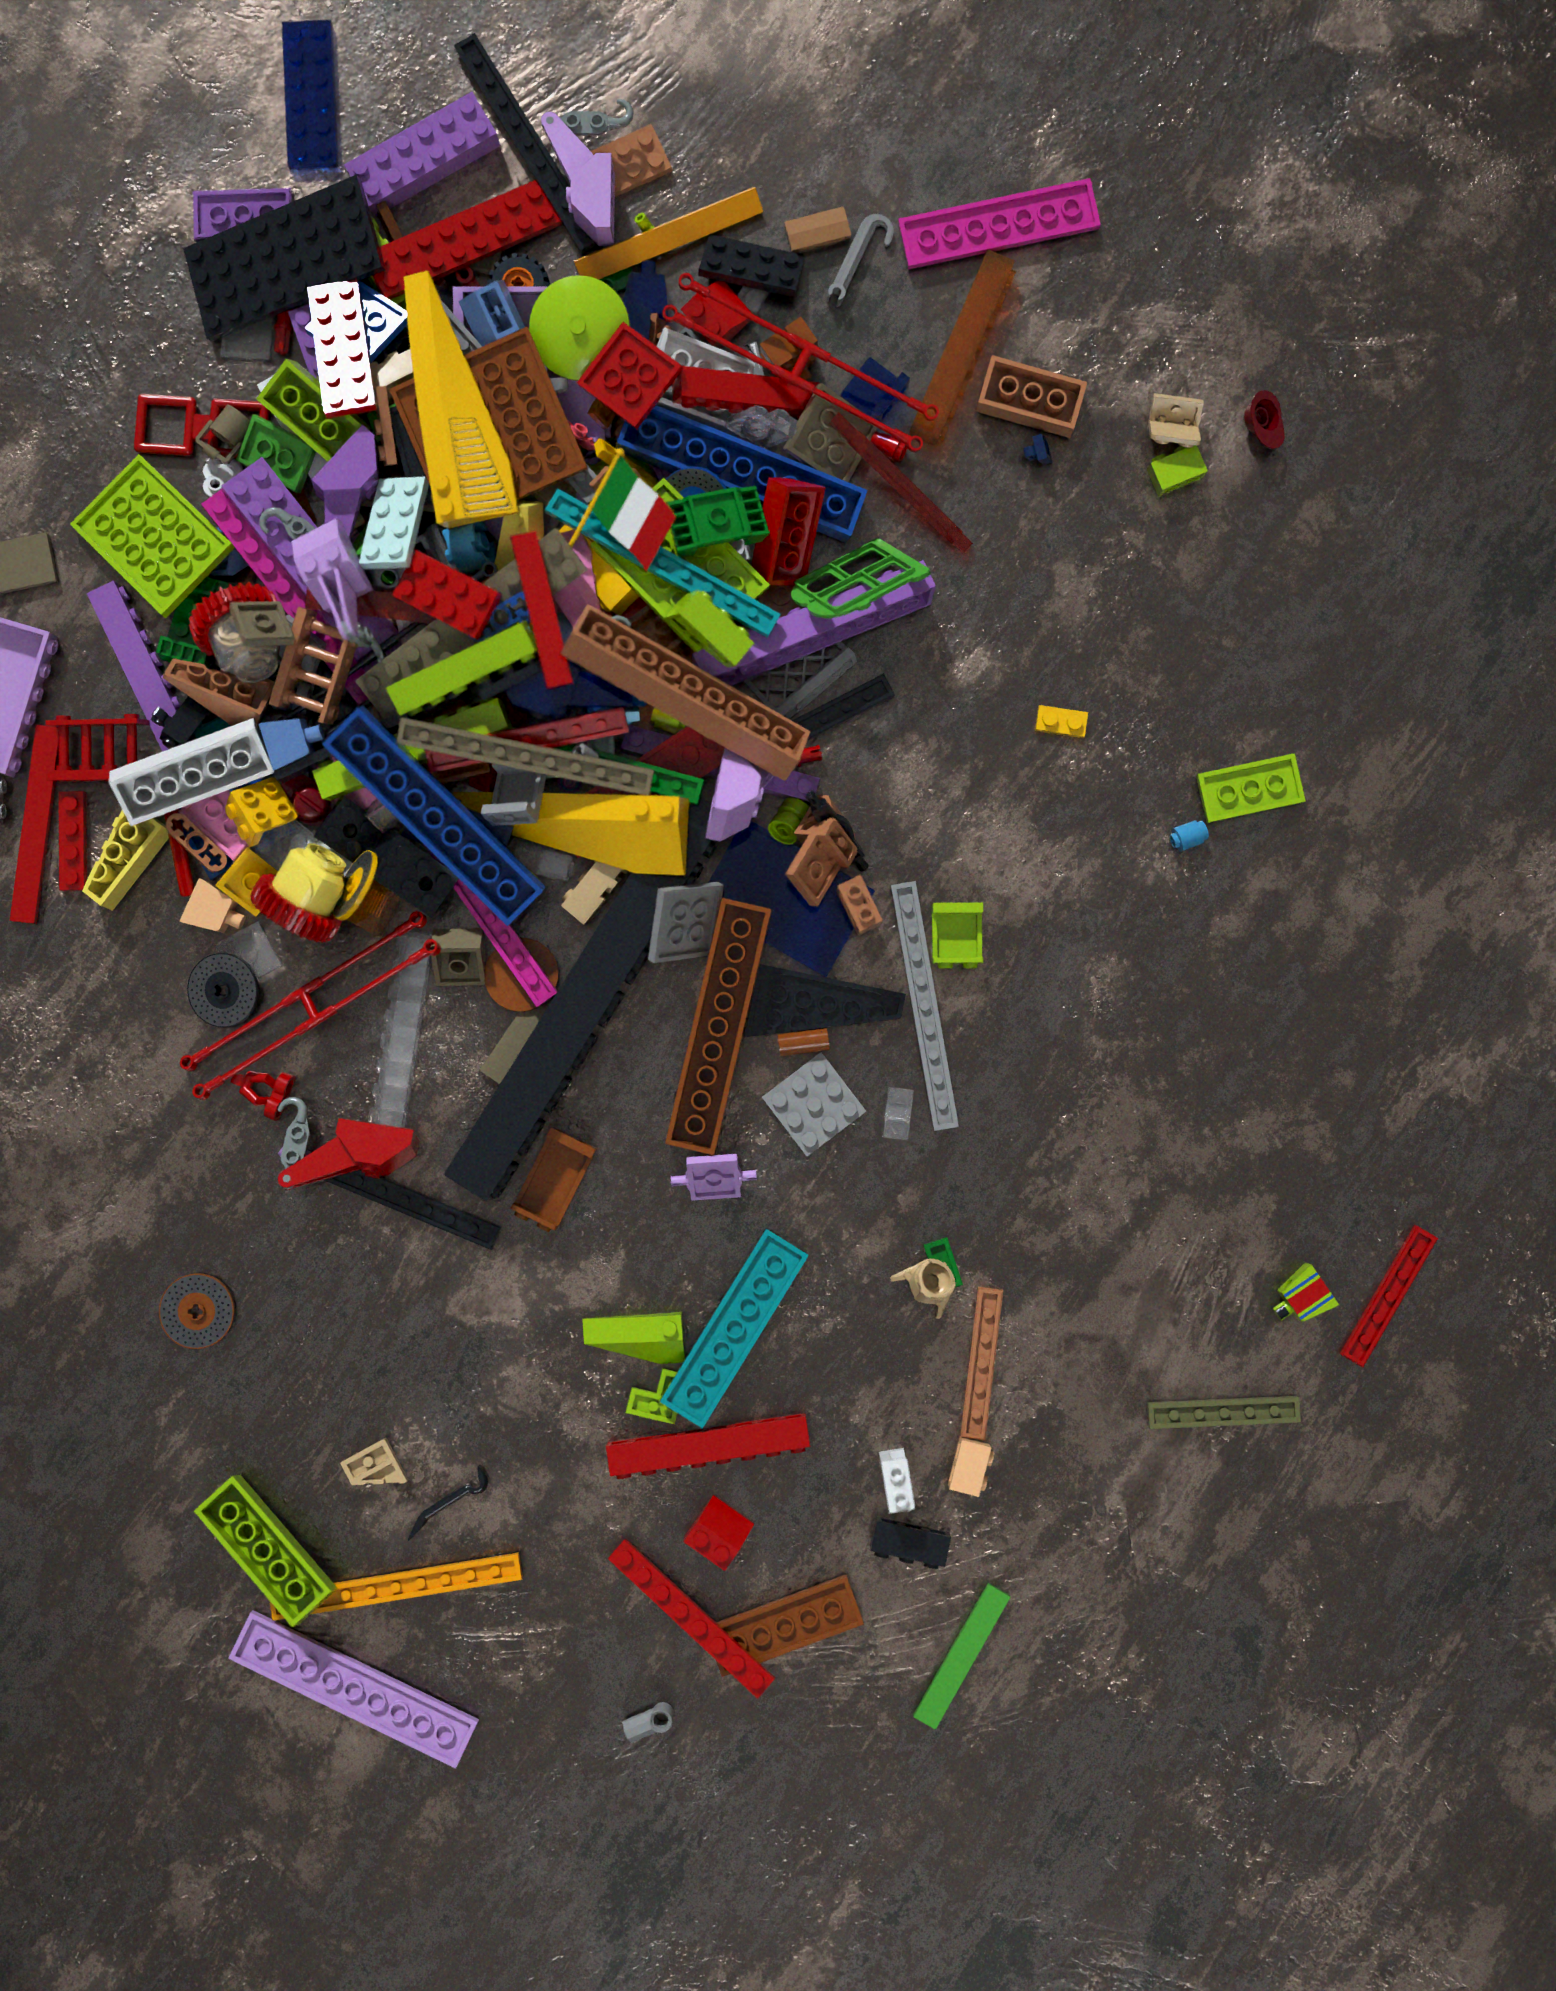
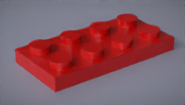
(447, 595)

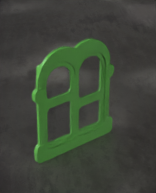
(818, 602)

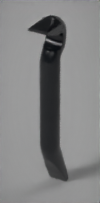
(449, 1500)

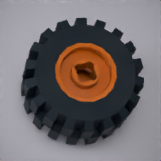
(519, 272)

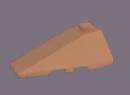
(221, 691)

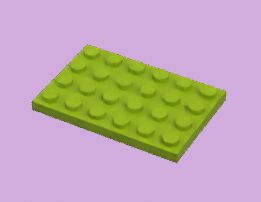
(152, 536)
(718, 560)

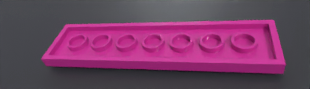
(999, 223)

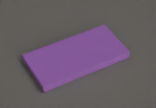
(224, 209)

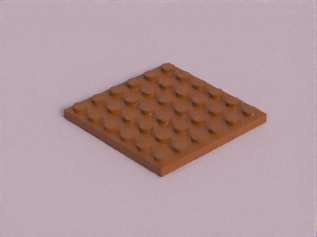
(521, 409)

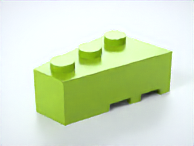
(711, 627)

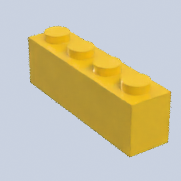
(609, 585)

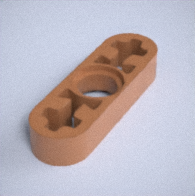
(197, 832)

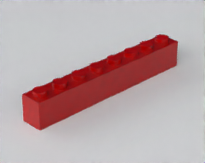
(708, 1445)

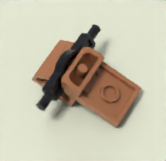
(825, 849)

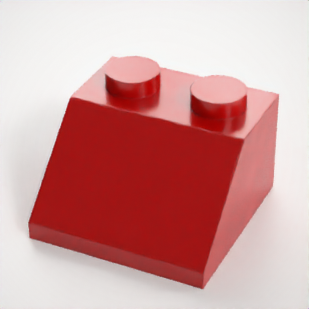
(714, 315)
(718, 1532)

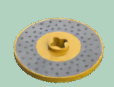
(356, 884)

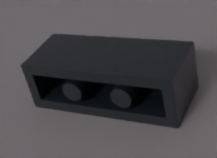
(910, 1542)

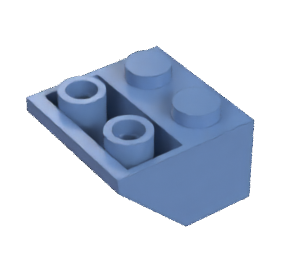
(491, 313)

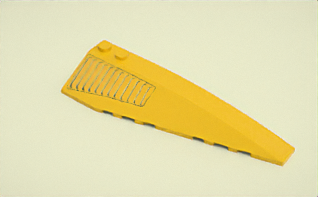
(462, 450)

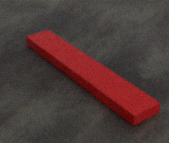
(541, 609)
(1388, 1296)

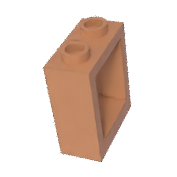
(853, 897)

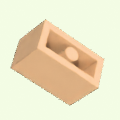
(970, 1466)

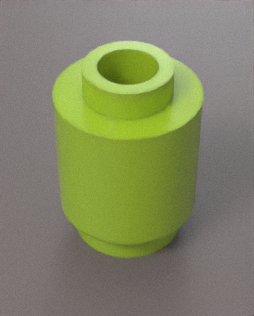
(666, 722)

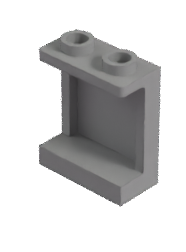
(515, 797)

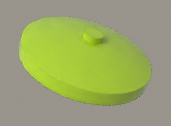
(574, 323)

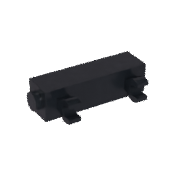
(184, 723)

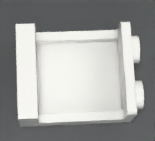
(896, 1480)

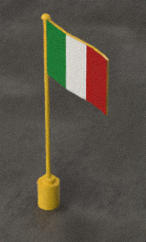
(629, 512)

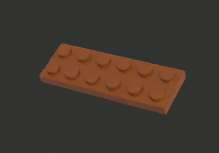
(795, 1620)

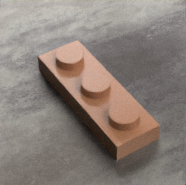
(383, 427)

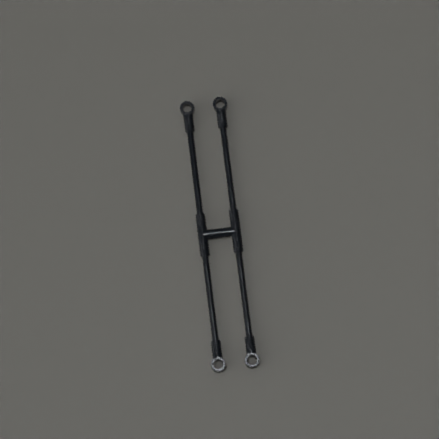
(371, 656)

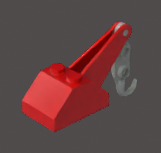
(358, 1146)

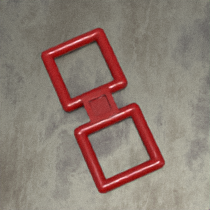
(193, 422)

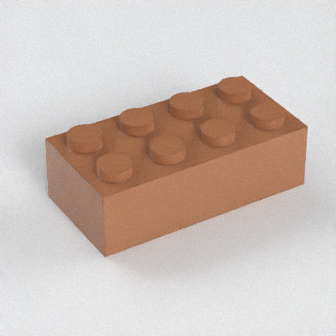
(1031, 396)

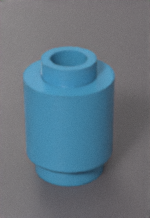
(1189, 835)

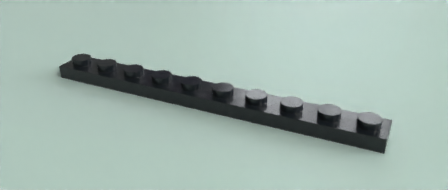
(521, 134)

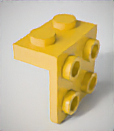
(259, 809)

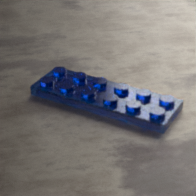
(310, 94)

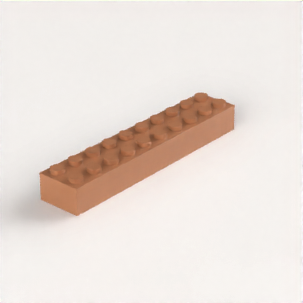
(686, 692)

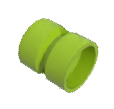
(787, 820)

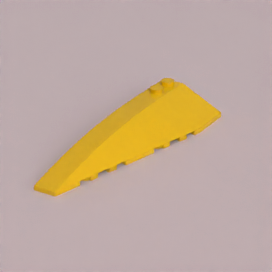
(616, 830)

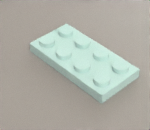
(394, 523)

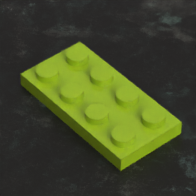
(1250, 788)

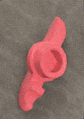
(580, 433)

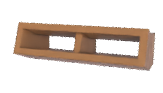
(817, 230)

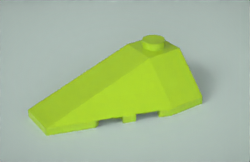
(645, 1336)

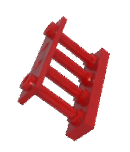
(87, 771)

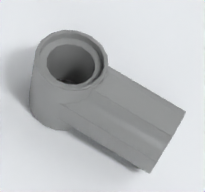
(647, 1723)

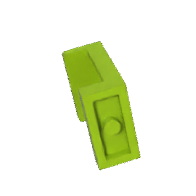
(957, 934)

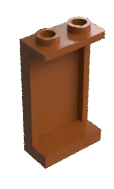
(553, 1179)

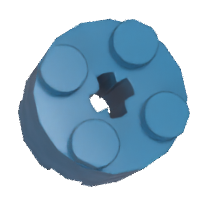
(469, 547)

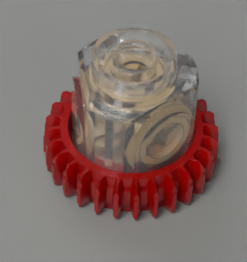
(218, 636)

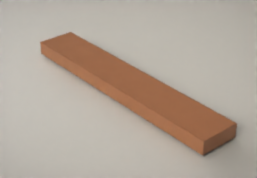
(981, 1363)

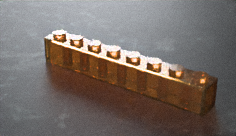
(963, 345)

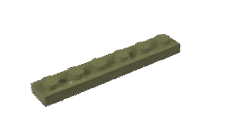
(1223, 1412)

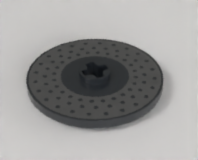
(205, 990)

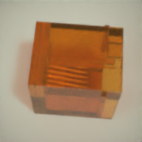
(376, 909)

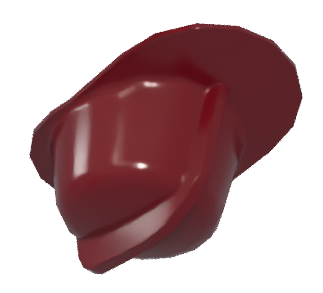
(1265, 419)
(307, 800)

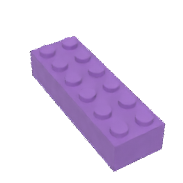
(424, 153)

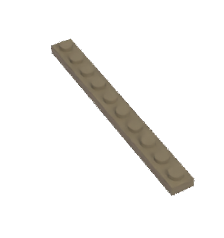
(525, 756)

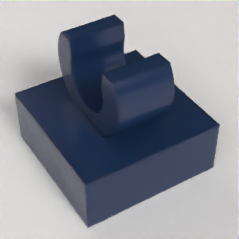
(1039, 450)

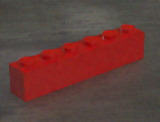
(737, 391)

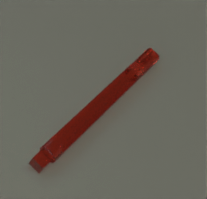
(901, 483)

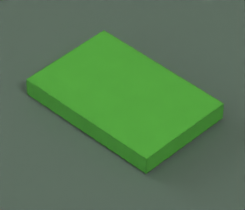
(281, 449)

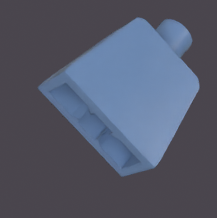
(289, 740)

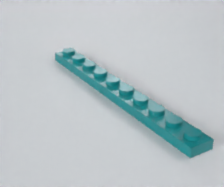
(669, 567)

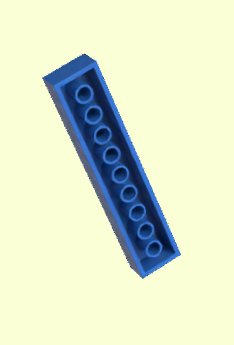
(679, 442)
(434, 815)

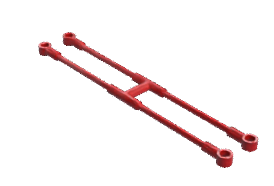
(807, 350)
(304, 994)

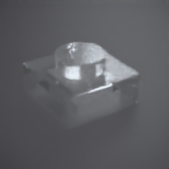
(753, 298)

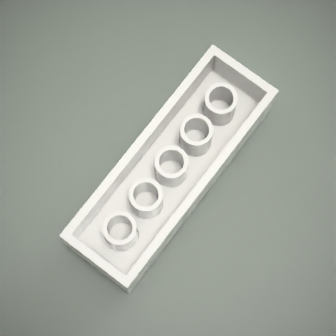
(191, 772)

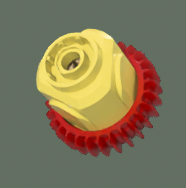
(303, 893)

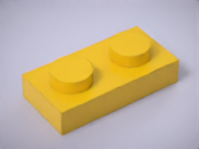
(1061, 721)

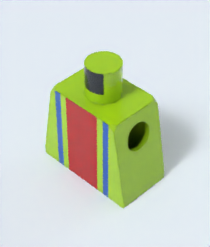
(1304, 1295)

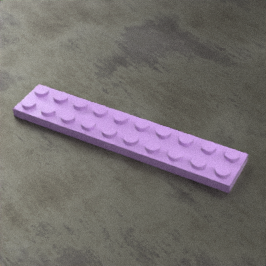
(353, 1689)

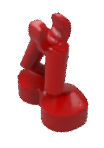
(281, 1090)

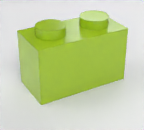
(1176, 469)

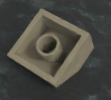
(460, 958)

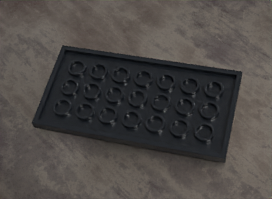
(275, 257)

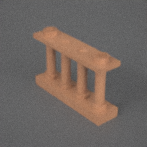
(291, 669)

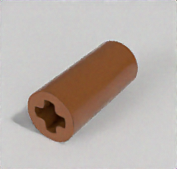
(803, 1042)

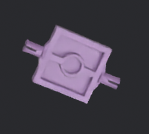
(713, 1177)

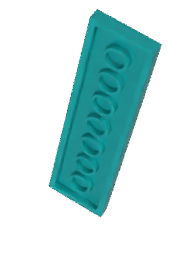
(734, 1328)

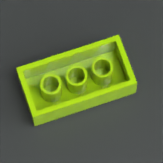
(297, 401)

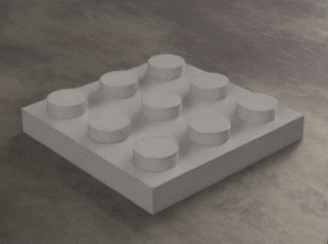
(684, 921)
(814, 1104)

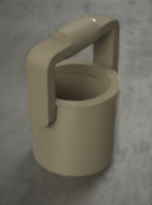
(229, 428)

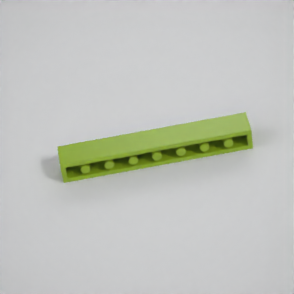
(489, 717)

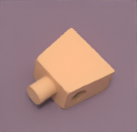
(211, 909)

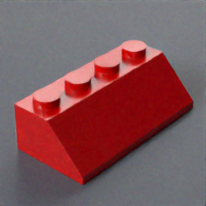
(792, 520)

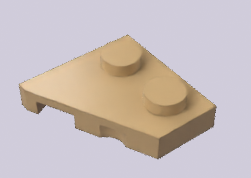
(374, 1465)

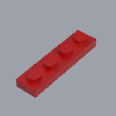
(72, 840)

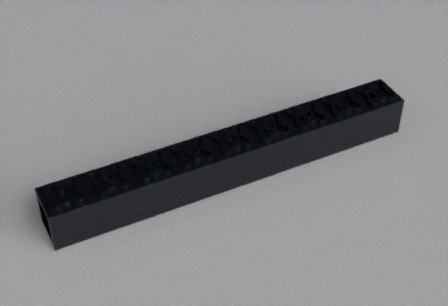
(571, 1024)

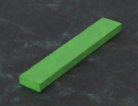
(961, 1656)

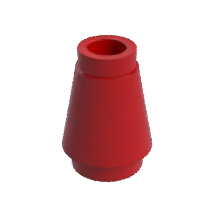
(889, 446)

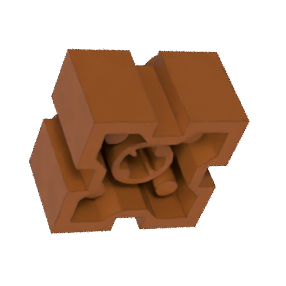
(780, 352)

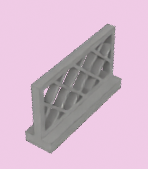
(810, 689)

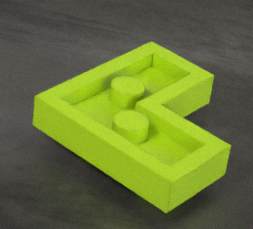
(648, 1403)

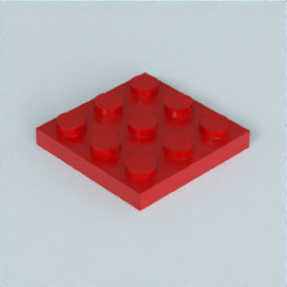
(630, 375)

